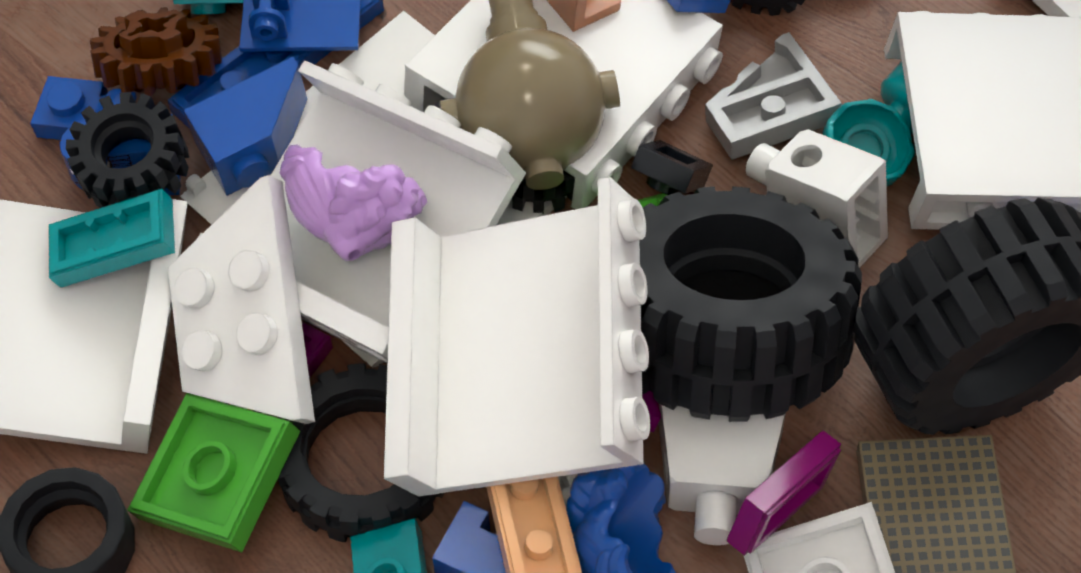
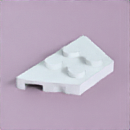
(242, 310)

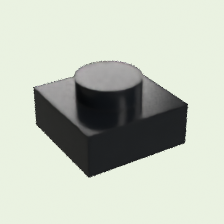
(670, 168)

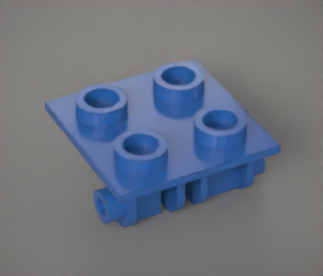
(300, 25)

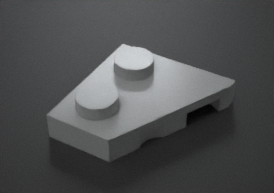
(771, 101)

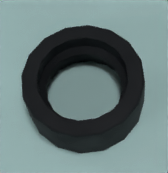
(60, 489)

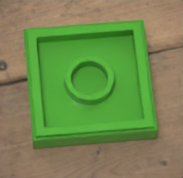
(214, 471)

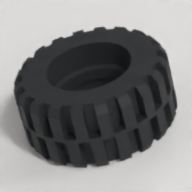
(744, 303)
(978, 317)

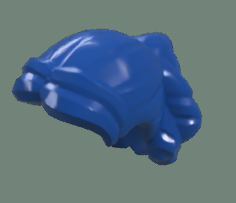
(618, 520)

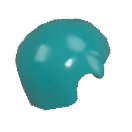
(875, 130)

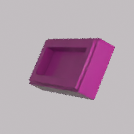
(784, 493)

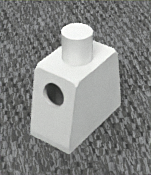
(833, 180)
(715, 465)

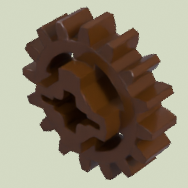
(156, 51)

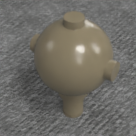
(533, 93)

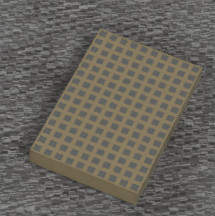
(938, 503)

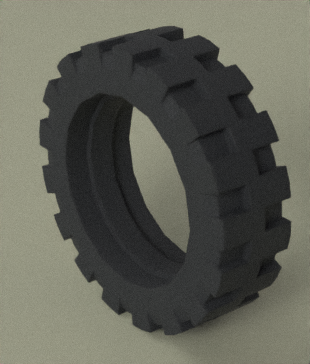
(322, 507)

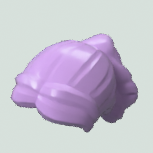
(347, 205)

